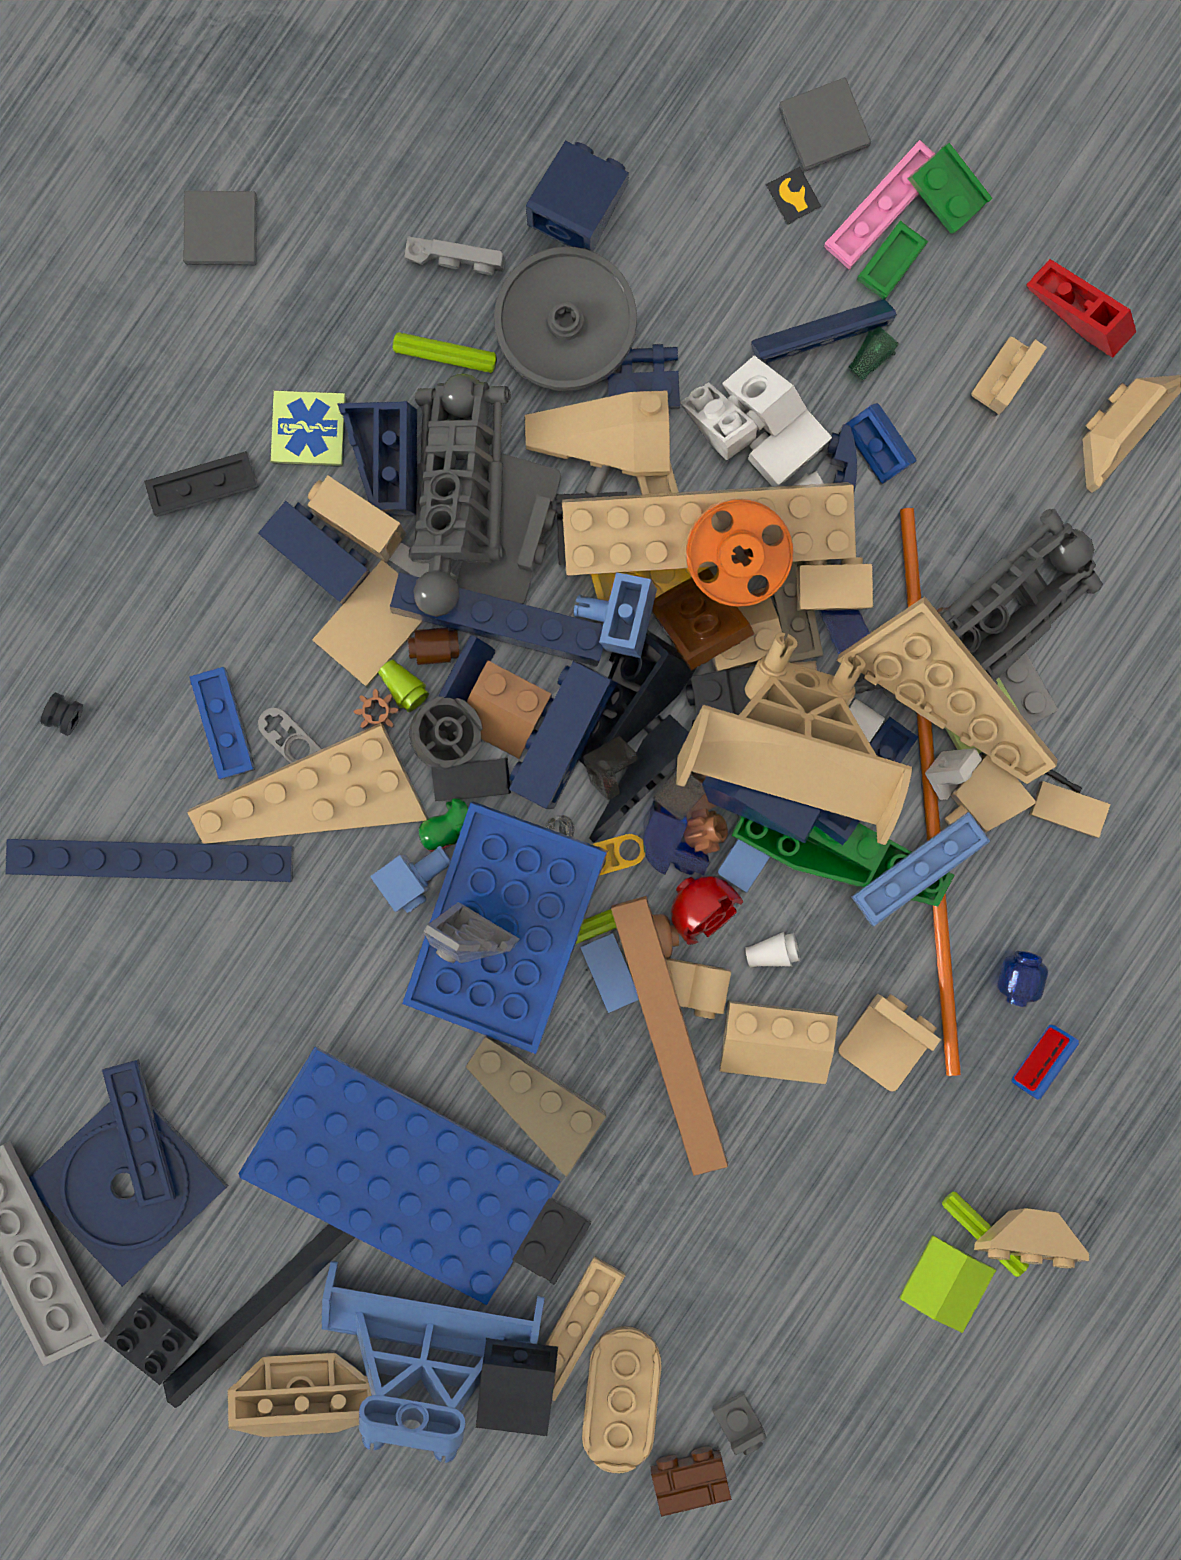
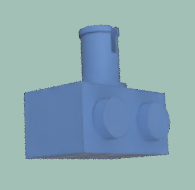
(624, 615)
(406, 882)

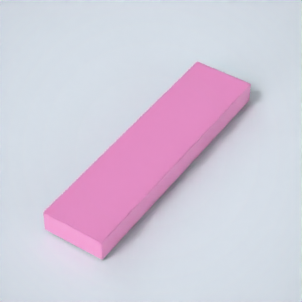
(878, 209)

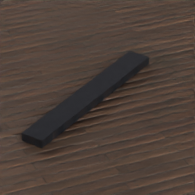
(255, 1314)

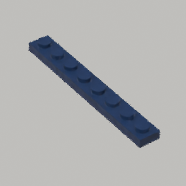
(149, 860)

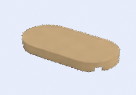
(621, 1399)

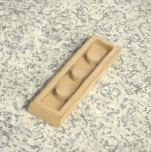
(582, 1317)

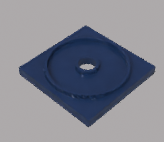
(118, 1234)

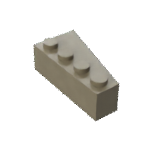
(543, 1106)

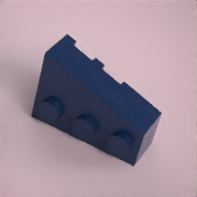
(385, 452)

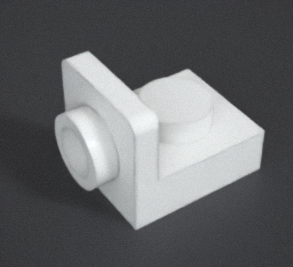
(951, 770)

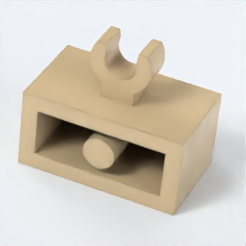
(834, 586)

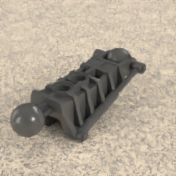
(477, 493)
(1007, 638)

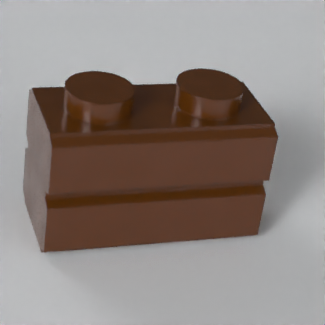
(690, 1481)

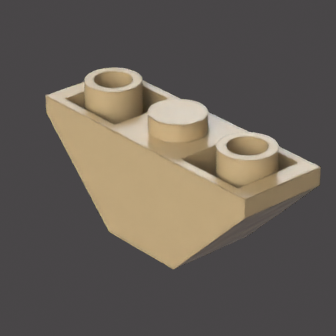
(1034, 1237)

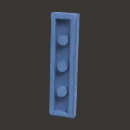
(920, 869)

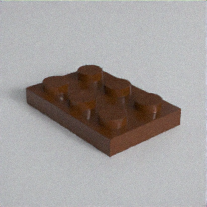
(699, 624)

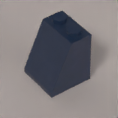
(576, 196)

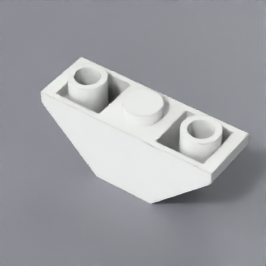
(720, 420)

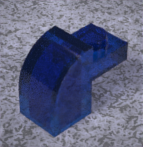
(664, 846)

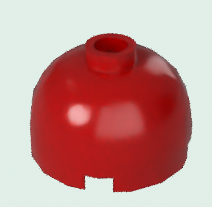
(703, 906)

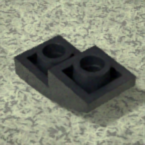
(472, 780)

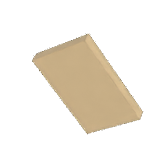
(364, 630)

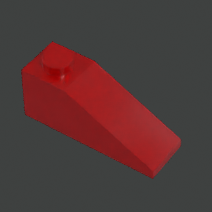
(1084, 307)

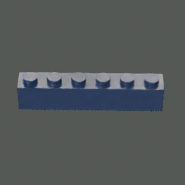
(508, 623)

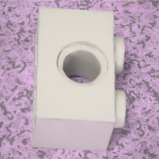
(764, 396)

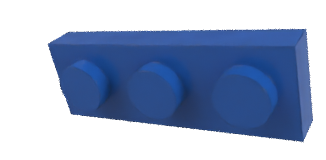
(222, 723)

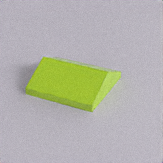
(947, 1284)

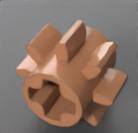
(370, 704)
(705, 831)

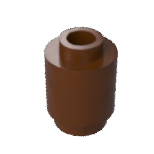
(434, 646)

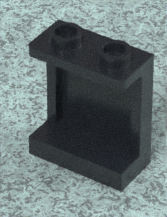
(516, 1387)

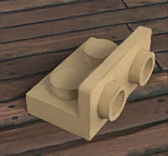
(1007, 373)

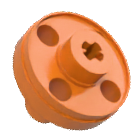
(717, 546)

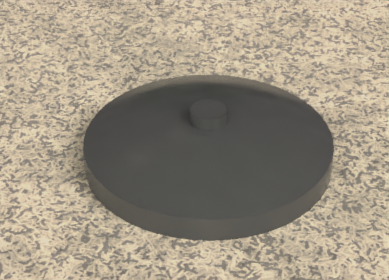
(565, 318)

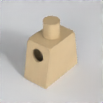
(990, 796)

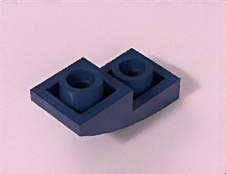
(844, 455)

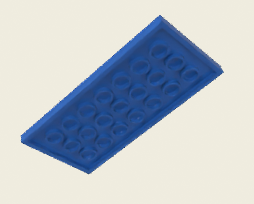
(398, 1176)

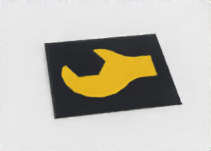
(793, 195)

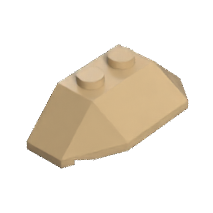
(1124, 424)
(297, 1396)

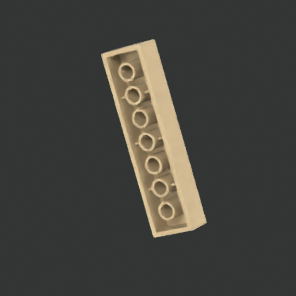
(654, 528)

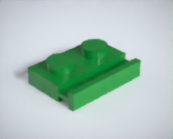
(949, 188)

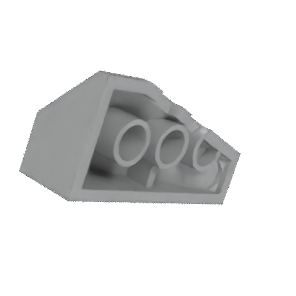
(467, 936)

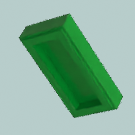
(892, 260)

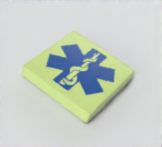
(307, 428)

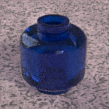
(1022, 978)

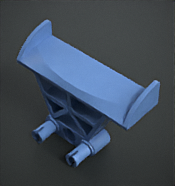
(424, 1326)

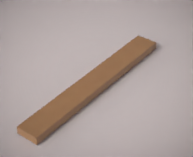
(669, 1035)

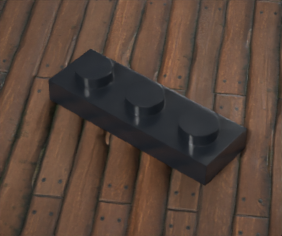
(201, 484)

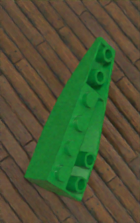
(854, 863)

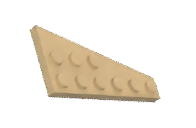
(943, 682)
(332, 789)

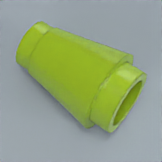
(404, 687)

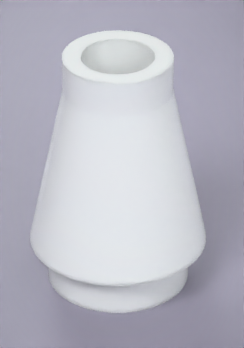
(774, 951)

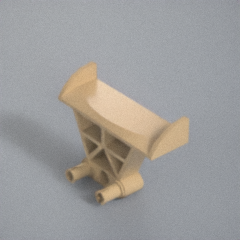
(799, 743)

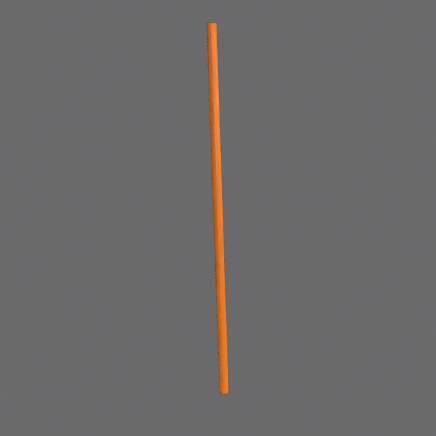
(932, 819)

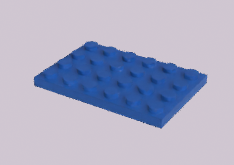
(530, 886)

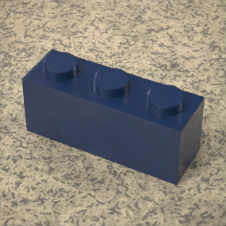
(315, 551)

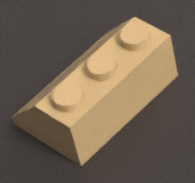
(778, 1042)

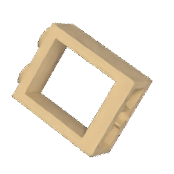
(356, 518)

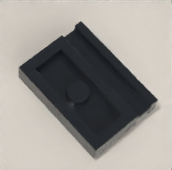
(551, 1240)

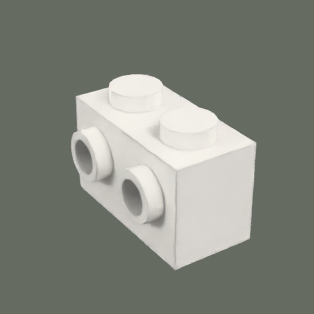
(790, 450)

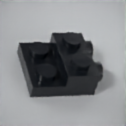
(720, 690)

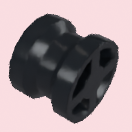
(61, 714)

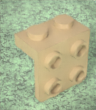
(887, 1041)

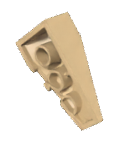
(611, 431)

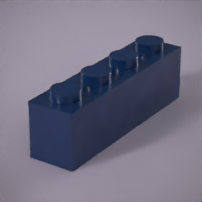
(562, 735)

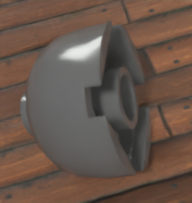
(445, 733)

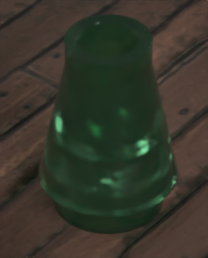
(874, 352)

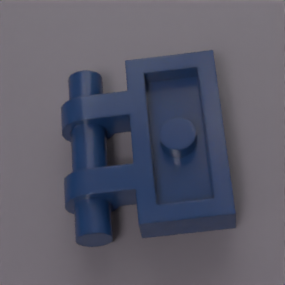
(648, 381)

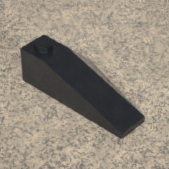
(642, 691)
(656, 759)

